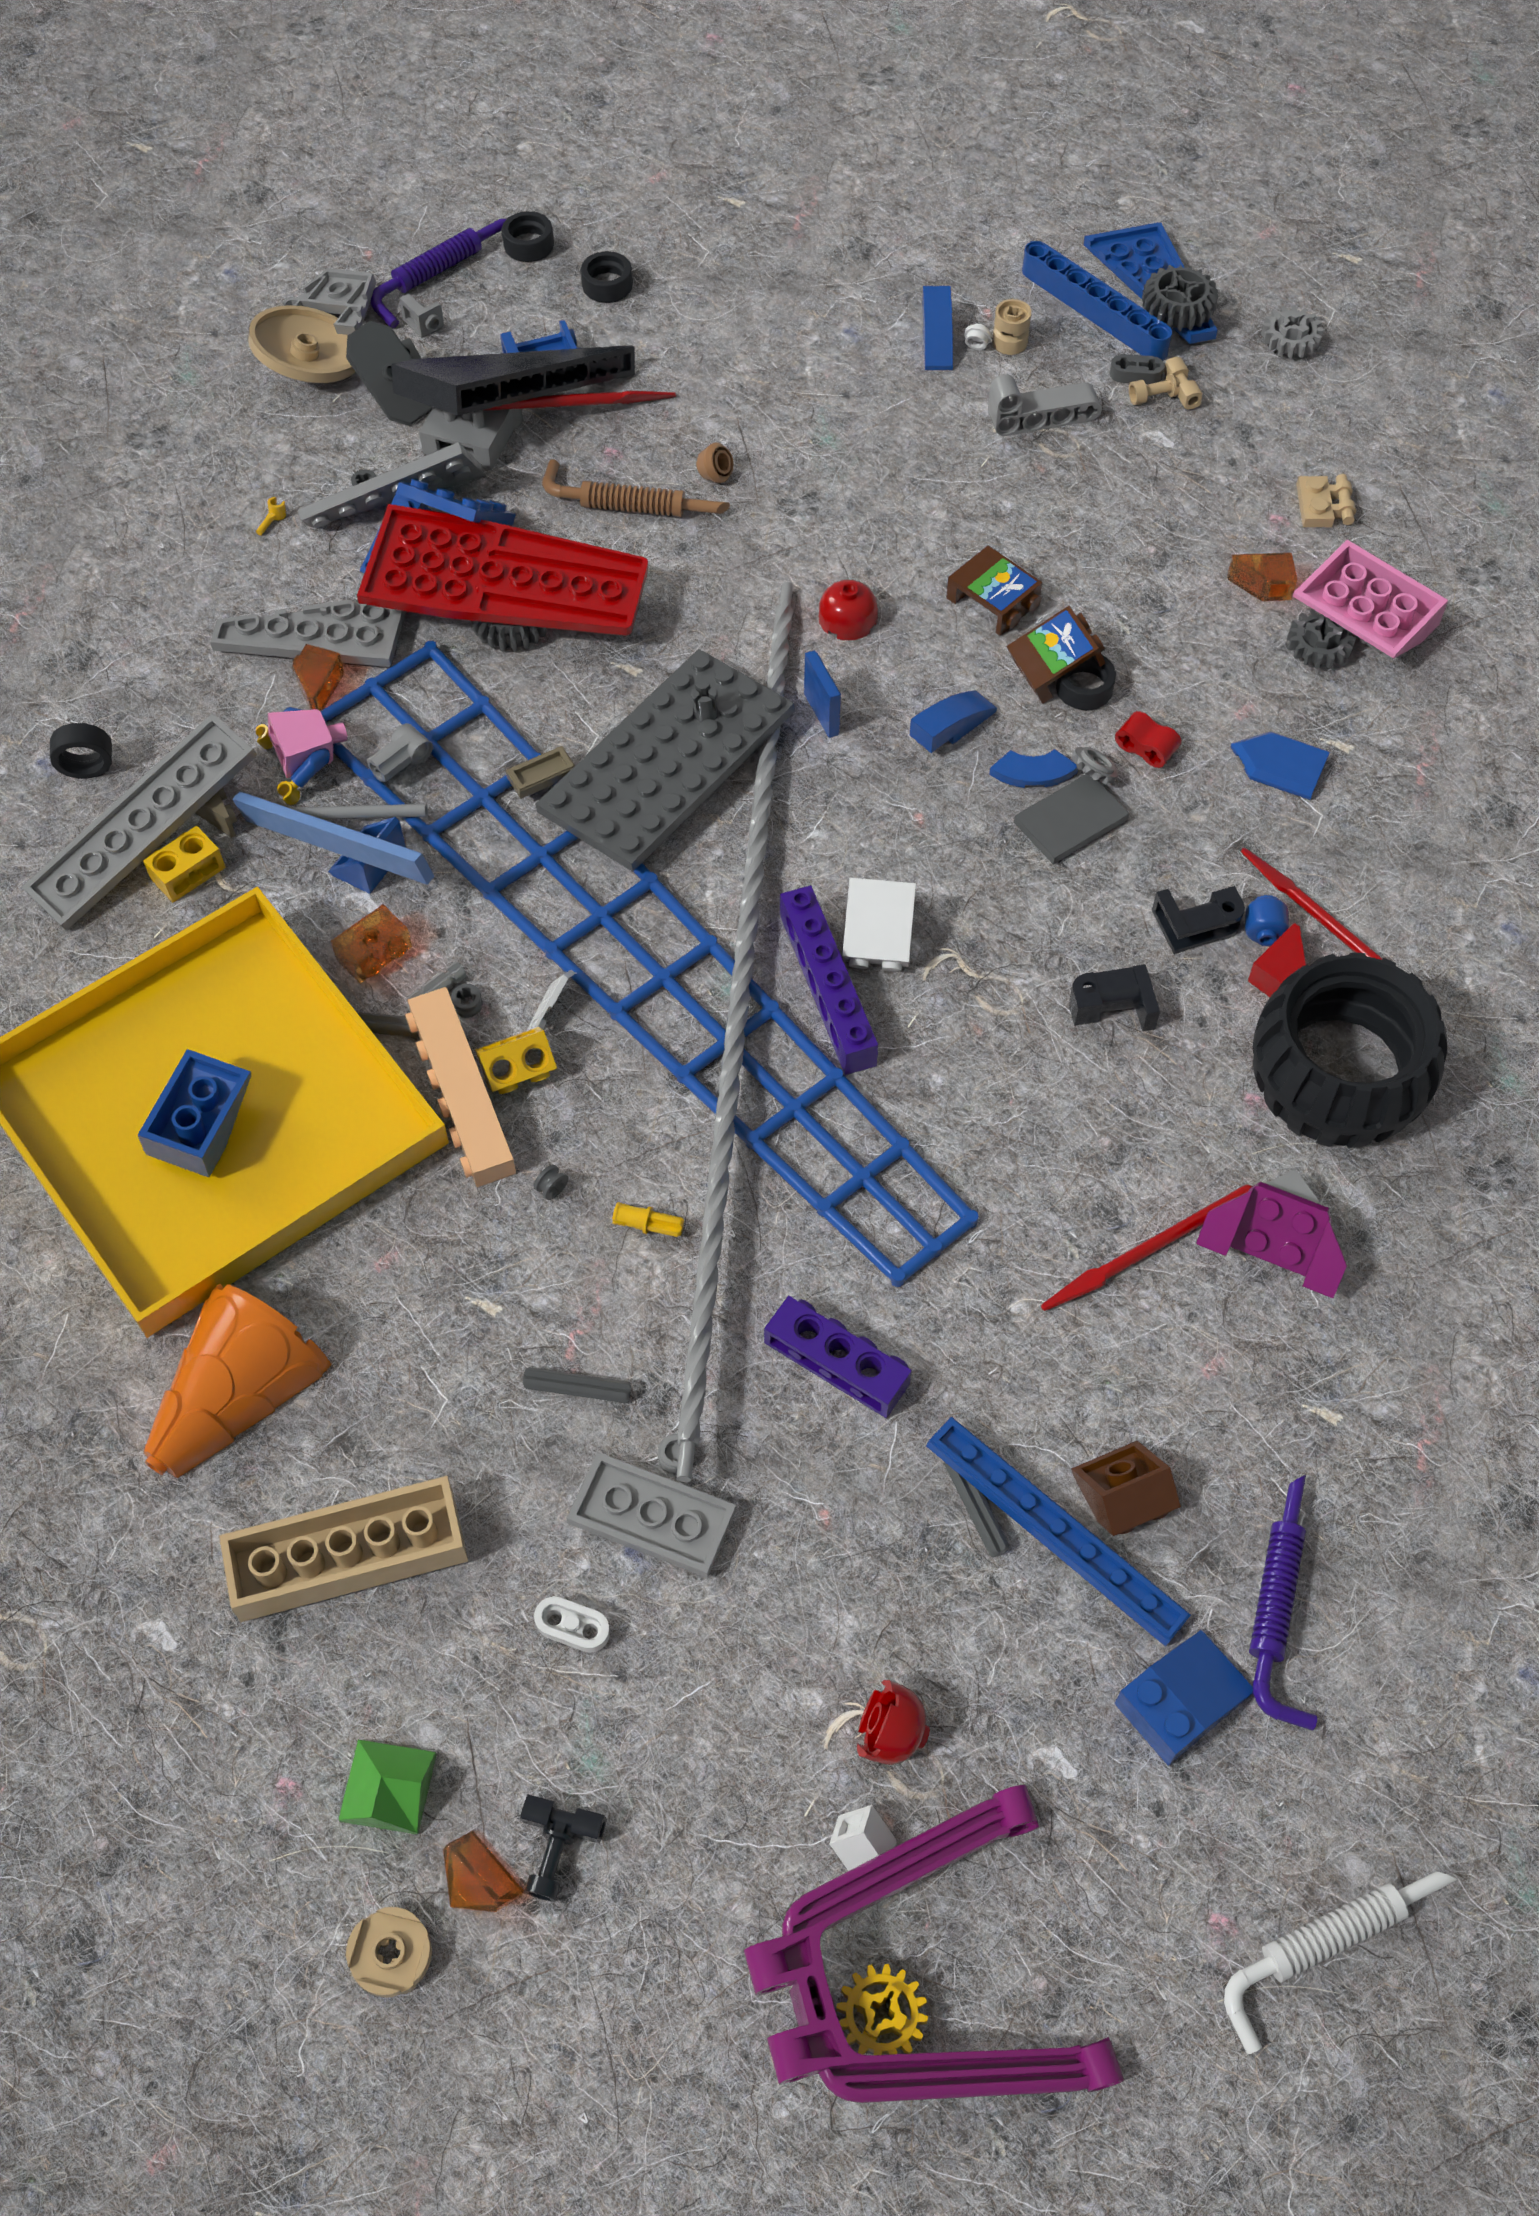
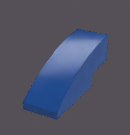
(937, 328)
(950, 719)

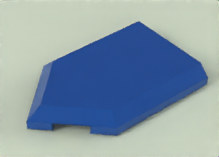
(1282, 762)

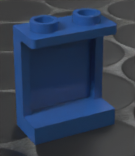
(563, 340)

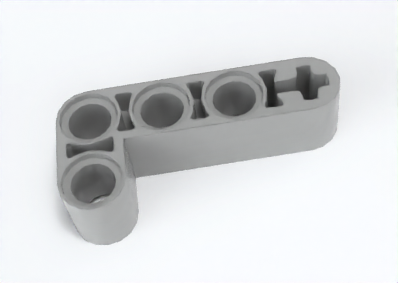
(1039, 409)

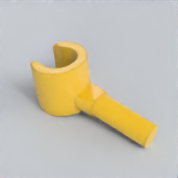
(276, 512)

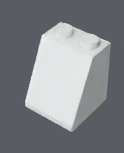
(878, 923)

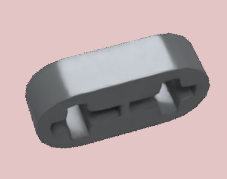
(1136, 368)

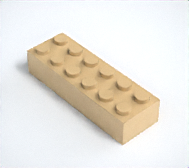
(342, 1549)

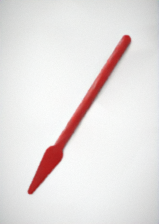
(587, 399)
(1288, 887)
(1096, 1277)

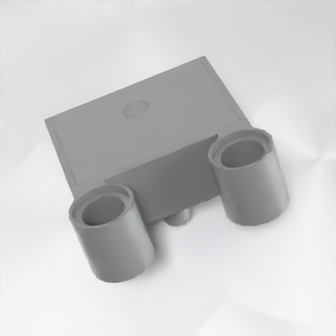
(479, 432)

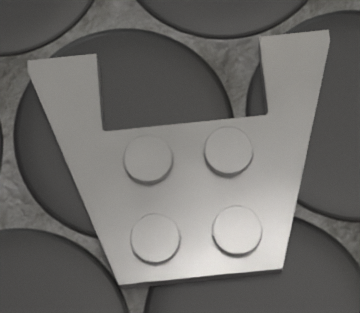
(339, 293)

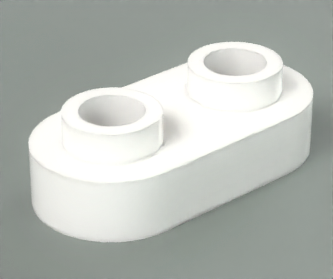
(574, 1623)

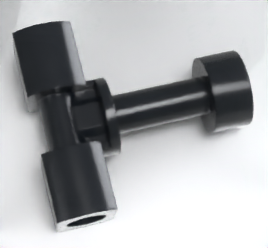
(560, 1829)

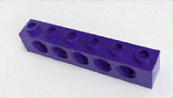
(828, 980)

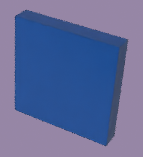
(822, 694)

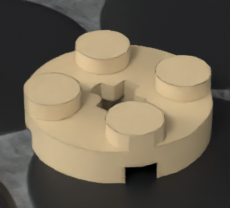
(402, 1972)

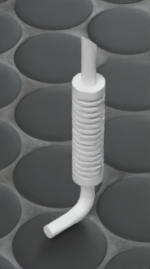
(1324, 1939)

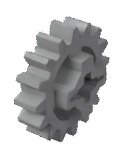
(1292, 332)

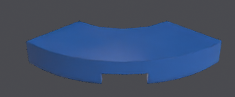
(1037, 770)

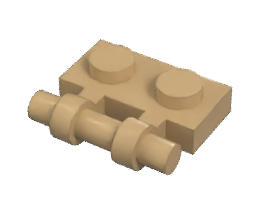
(1316, 502)

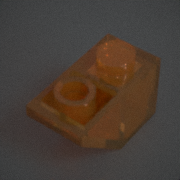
(1264, 575)

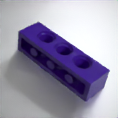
(877, 1392)

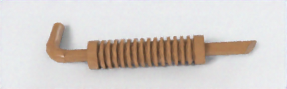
(628, 497)

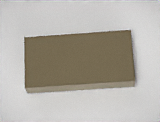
(539, 772)

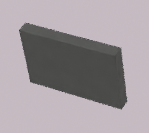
(1071, 818)

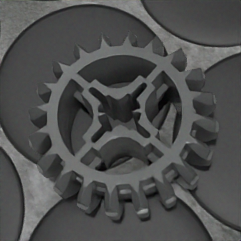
(1180, 297)
(507, 634)

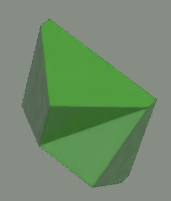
(387, 1787)

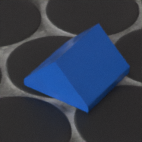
(361, 874)

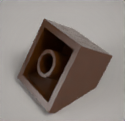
(1127, 1488)

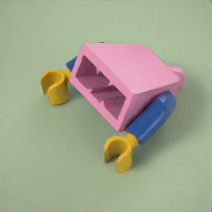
(301, 744)

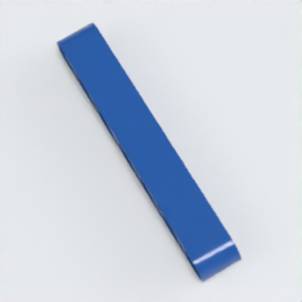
(1096, 300)

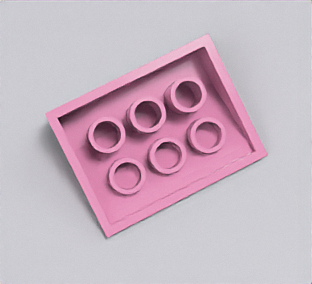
(1373, 600)

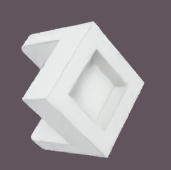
(861, 1837)

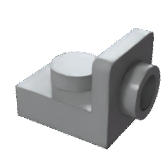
(420, 318)

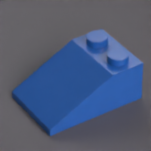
(195, 1113)
(1183, 1696)

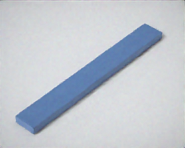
(334, 838)

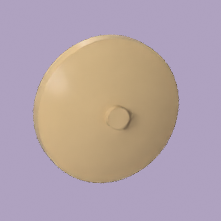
(300, 344)

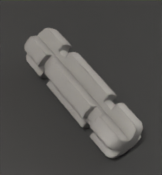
(454, 974)

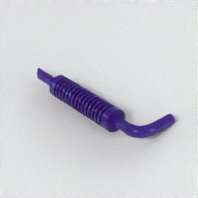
(431, 264)
(1276, 1607)

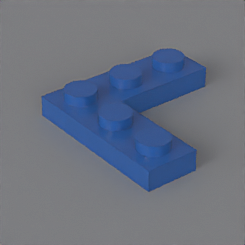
(467, 508)

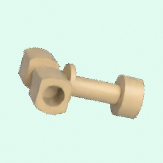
(1175, 384)

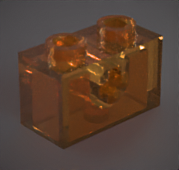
(371, 943)

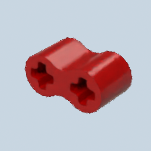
(1148, 739)

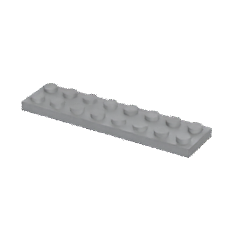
(139, 821)

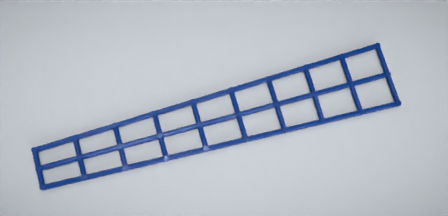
(662, 978)

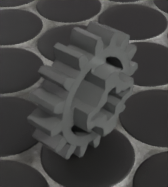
(1319, 640)

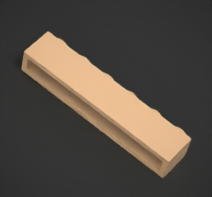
(461, 1087)

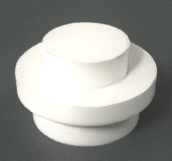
(977, 336)

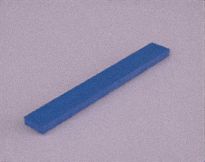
(1058, 1531)

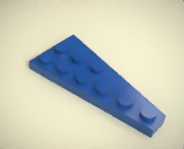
(1137, 254)

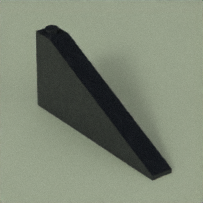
(494, 380)

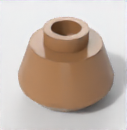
(715, 463)

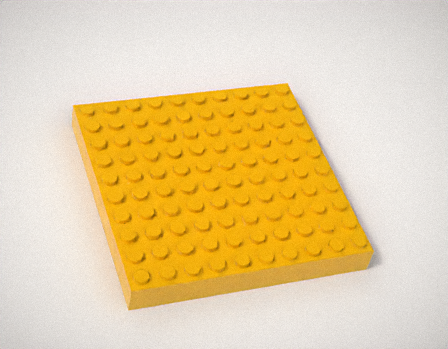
(312, 1136)

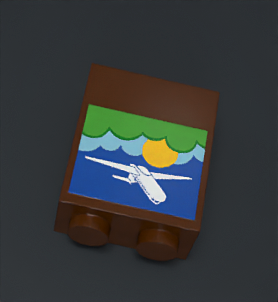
(997, 586)
(1054, 650)

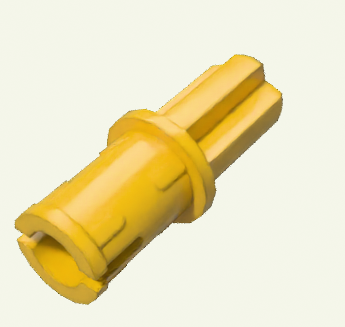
(647, 1220)

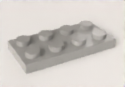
(652, 1514)

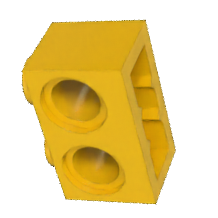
(184, 863)
(514, 1051)

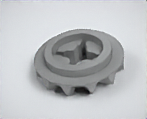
(1095, 764)

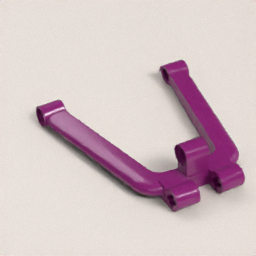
(819, 2041)

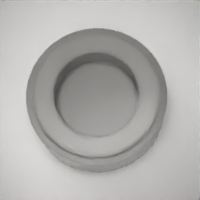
(668, 1453)

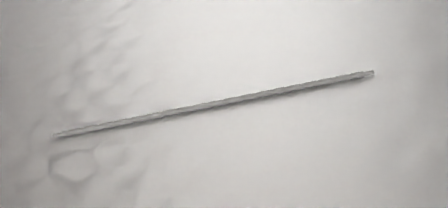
(732, 1060)

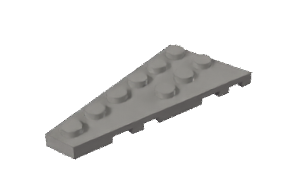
(439, 469)
(354, 630)

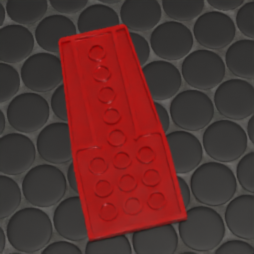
(500, 574)

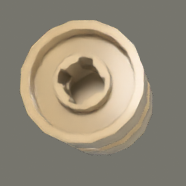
(1011, 326)

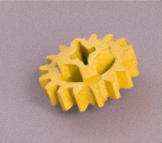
(865, 2001)

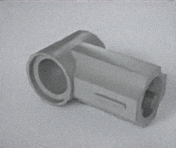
(405, 747)

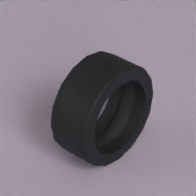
(524, 223)
(606, 263)
(1084, 698)
(84, 736)

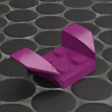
(1280, 1231)

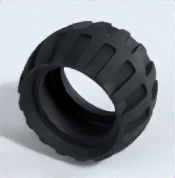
(1365, 994)

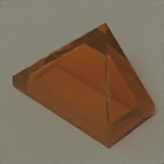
(477, 1877)

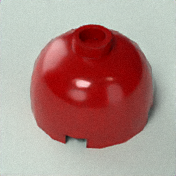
(848, 610)
(893, 1725)

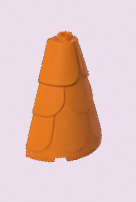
(229, 1377)

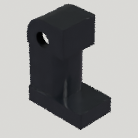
(1199, 923)
(1112, 992)

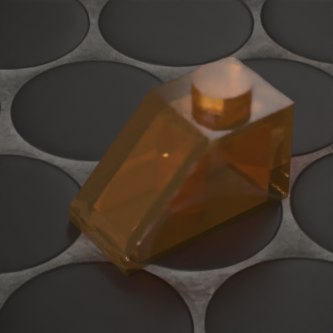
(317, 674)

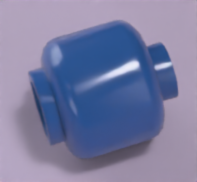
(1266, 919)

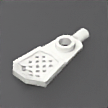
(549, 1000)

